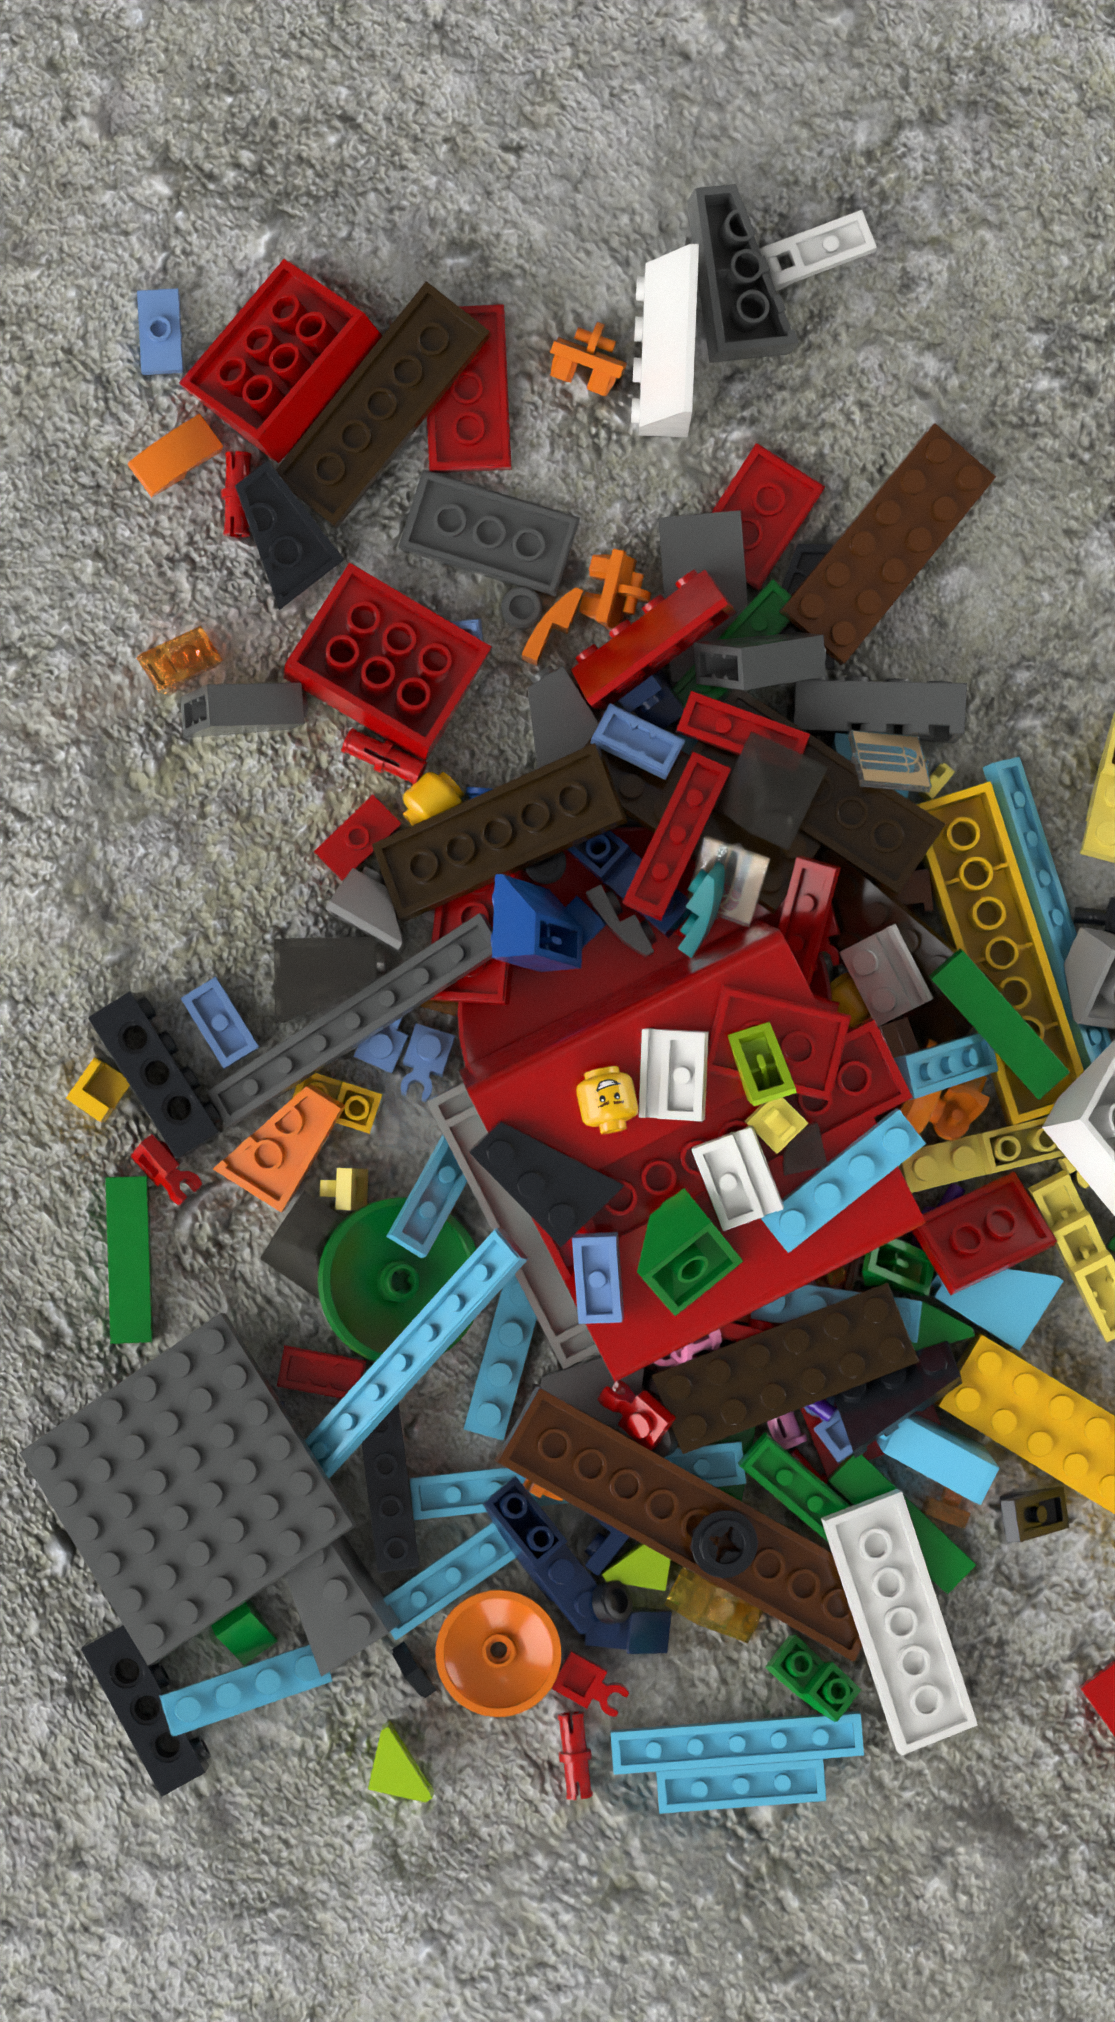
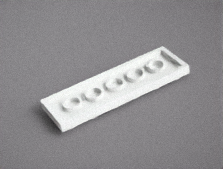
(899, 1621)

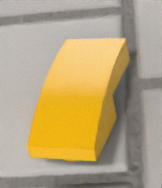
(359, 1102)

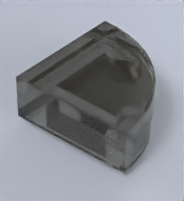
(804, 1151)

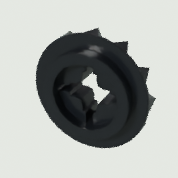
(729, 1562)

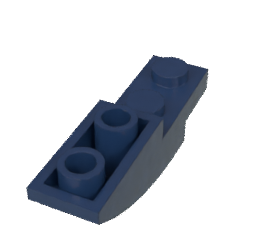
(616, 866)
(543, 1552)

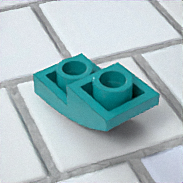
(704, 907)

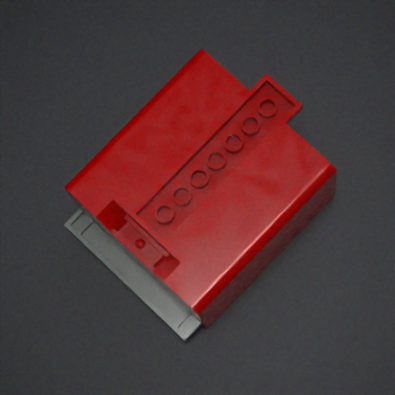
(535, 1092)

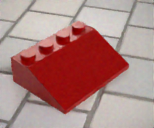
(281, 360)
(652, 640)
(386, 662)

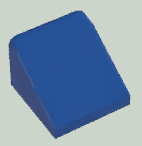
(589, 920)

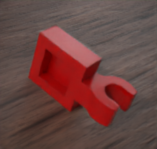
(161, 1167)
(642, 1414)

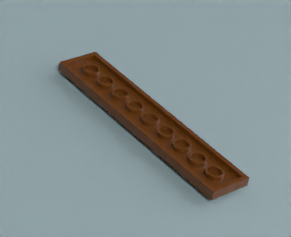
(663, 1505)

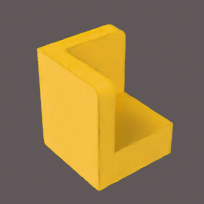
(99, 1090)

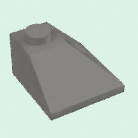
(368, 907)
(1092, 978)

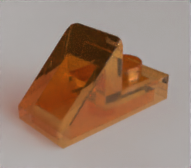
(179, 660)

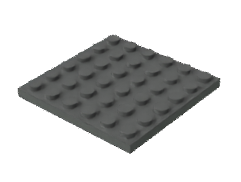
(187, 1489)

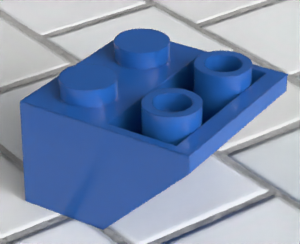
(533, 927)

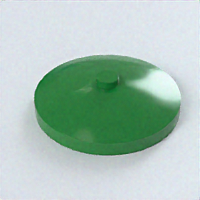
(377, 1286)

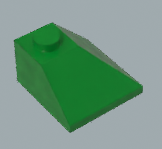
(683, 1253)

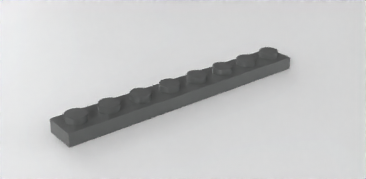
(353, 1021)

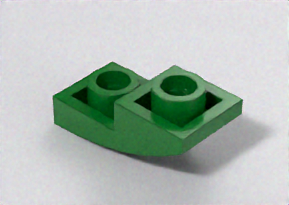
(811, 1679)

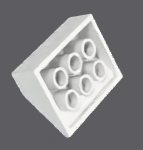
(667, 344)
(1085, 1125)

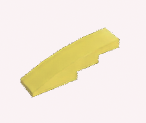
(1079, 1247)

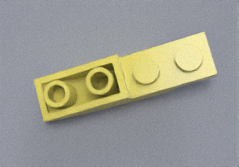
(1100, 817)
(978, 1155)

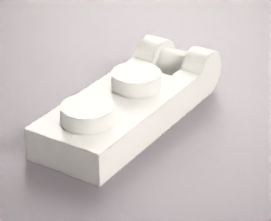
(819, 249)

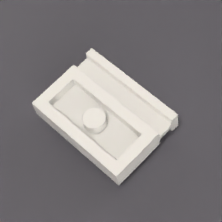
(886, 975)
(673, 1074)
(737, 1178)

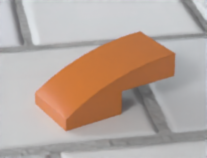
(175, 455)
(559, 618)

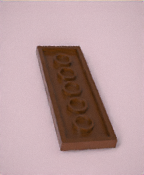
(888, 543)

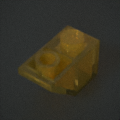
(712, 1606)

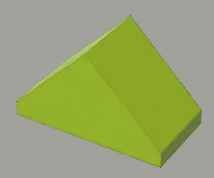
(761, 1064)
(639, 1568)
(396, 1770)

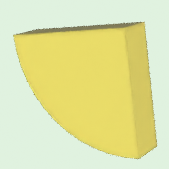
(938, 780)

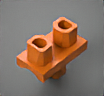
(570, 354)
(619, 592)
(962, 1107)

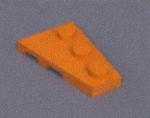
(284, 1148)

